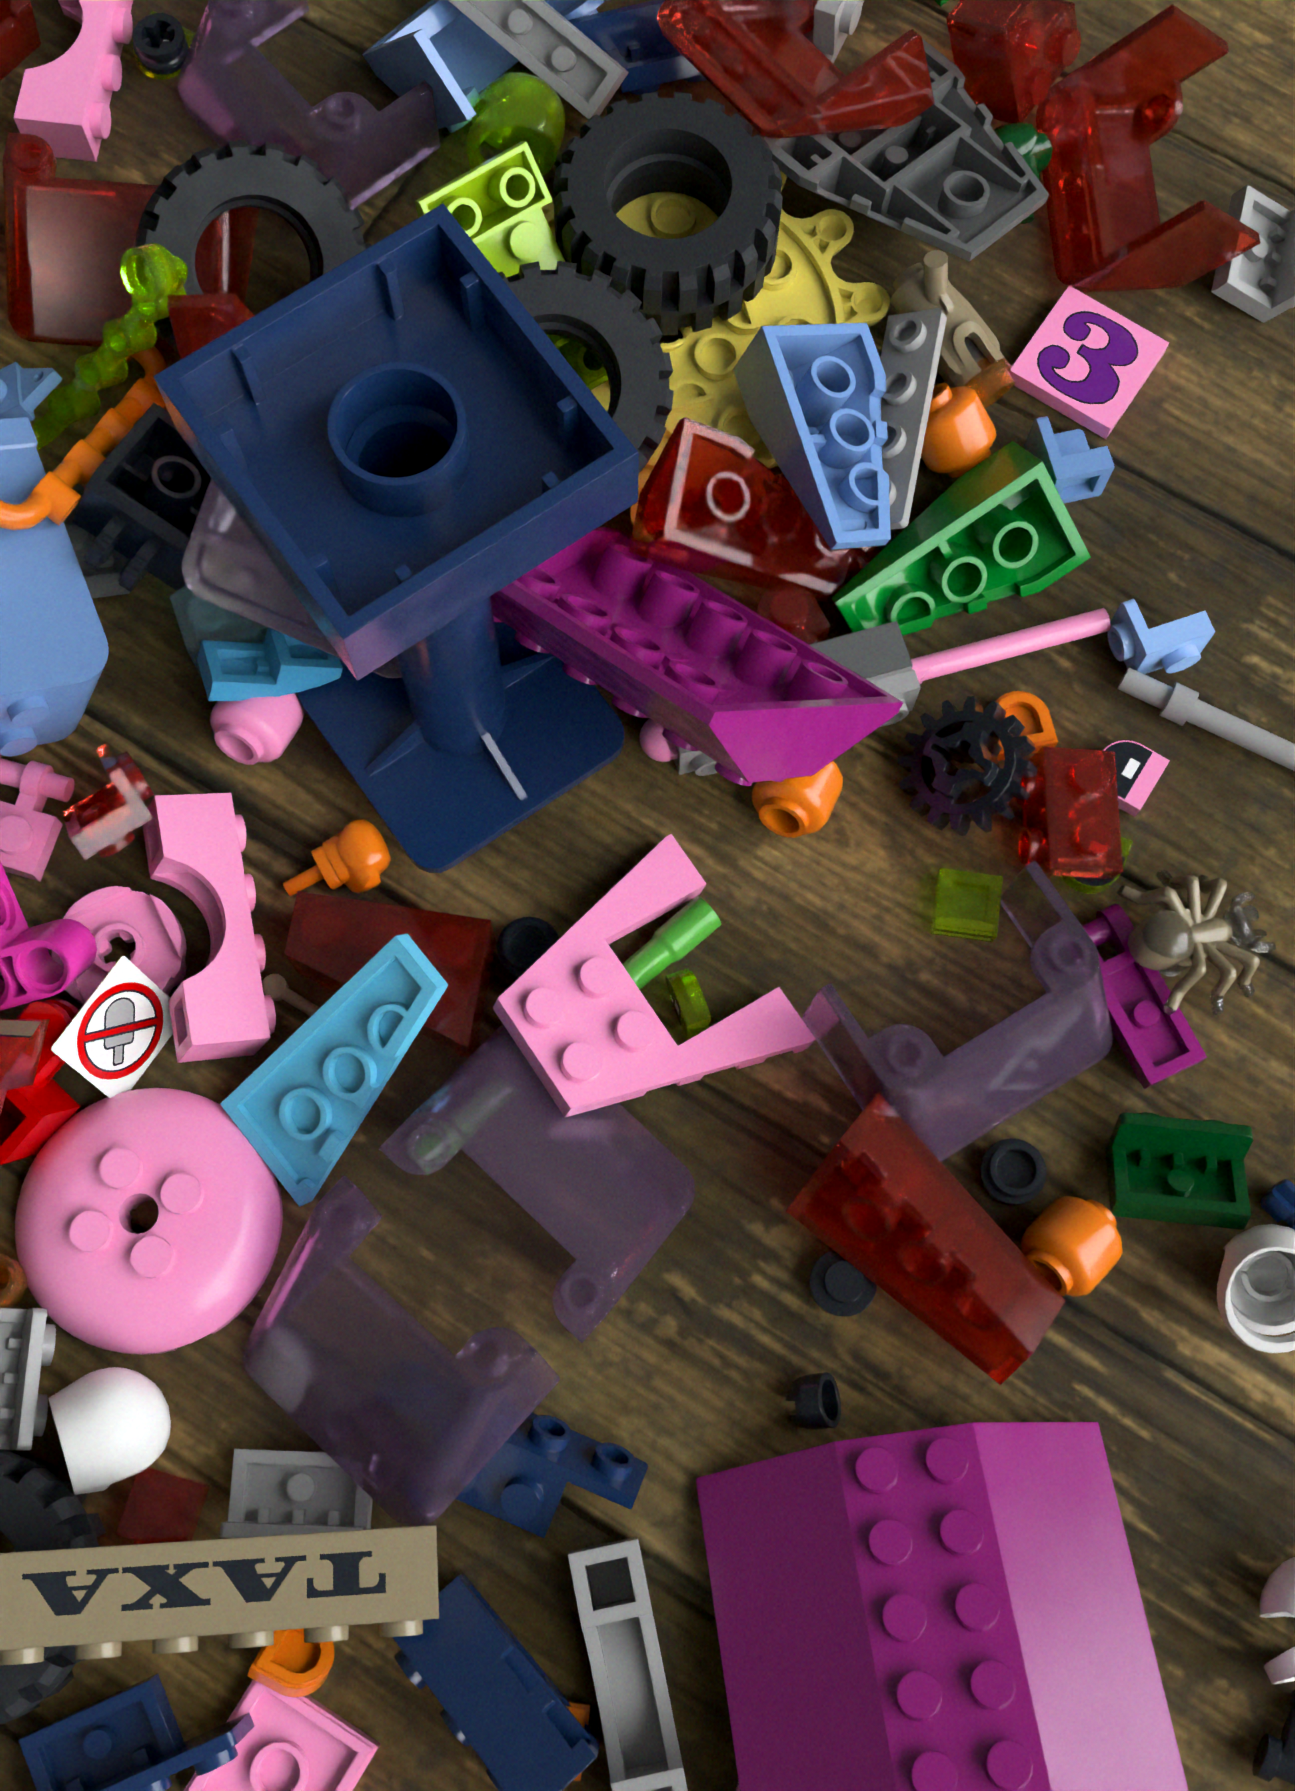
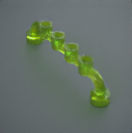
(149, 277)

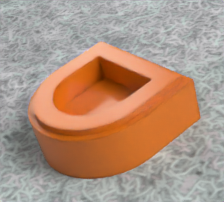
(1033, 715)
(292, 1665)

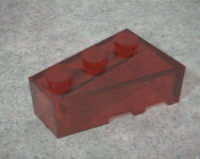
(338, 936)

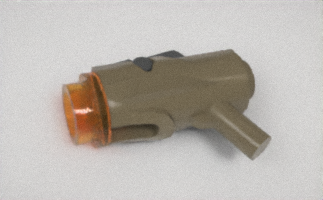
(969, 348)

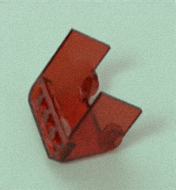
(1101, 166)

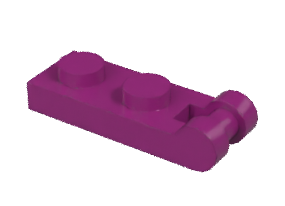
(1151, 1039)

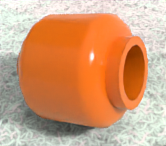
(956, 431)
(798, 803)
(1073, 1244)

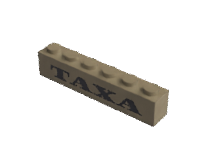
(216, 1588)

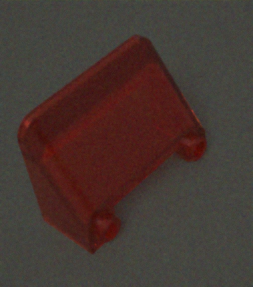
(782, 81)
(70, 241)

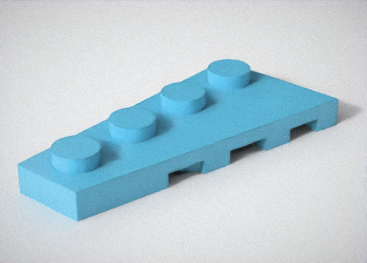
(331, 1070)

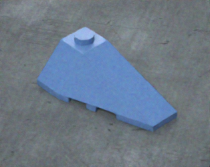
(819, 414)

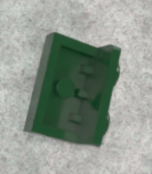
(1179, 1170)

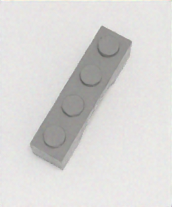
(627, 1667)

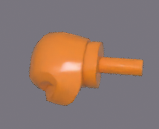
(348, 858)

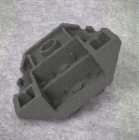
(931, 178)

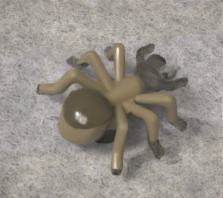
(1185, 937)

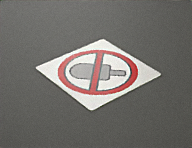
(117, 1030)

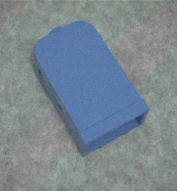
(47, 617)

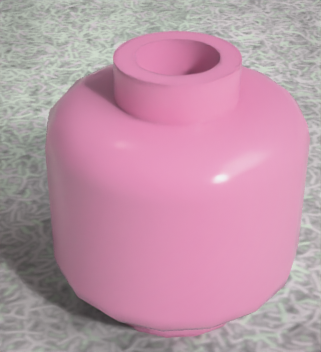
(256, 727)

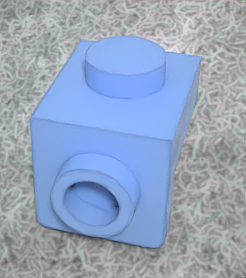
(1164, 646)

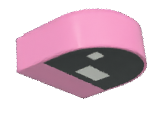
(1136, 773)

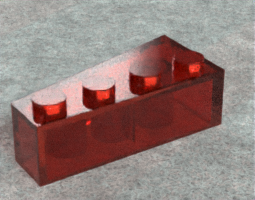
(927, 1242)

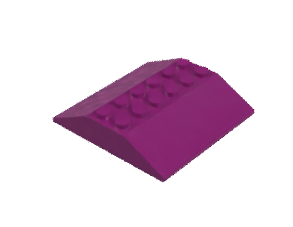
(692, 660)
(935, 1616)

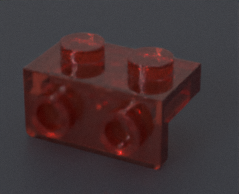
(1072, 814)
(110, 815)

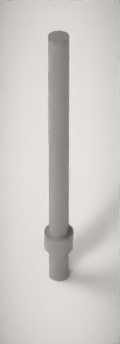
(1182, 705)

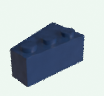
(496, 1694)

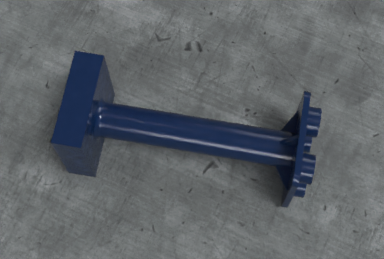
(399, 464)

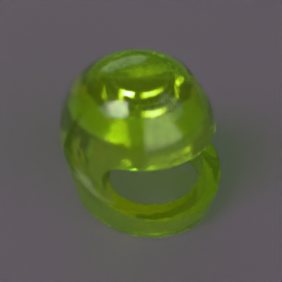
(518, 110)

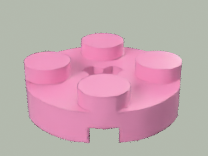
(136, 919)

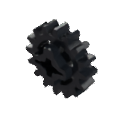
(968, 738)

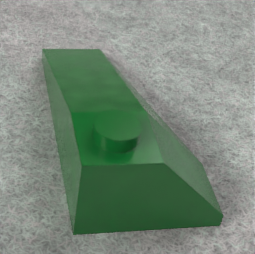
(978, 542)

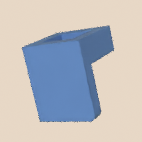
(1069, 461)

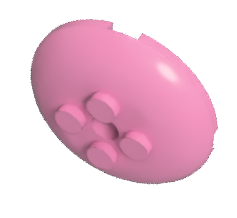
(197, 1261)

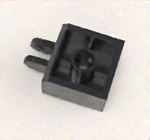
(145, 502)

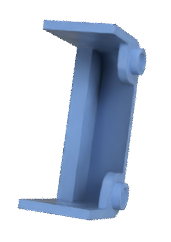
(450, 55)

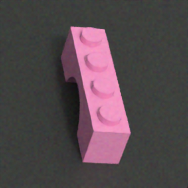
(72, 95)
(198, 850)

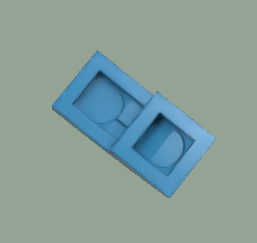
(263, 670)

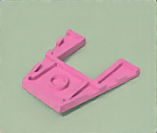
(594, 1029)

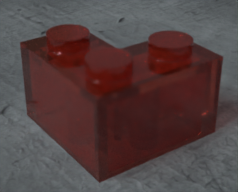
(1012, 51)

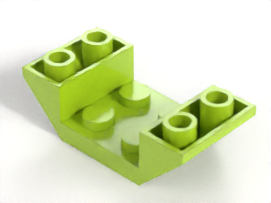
(504, 218)

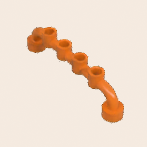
(55, 493)

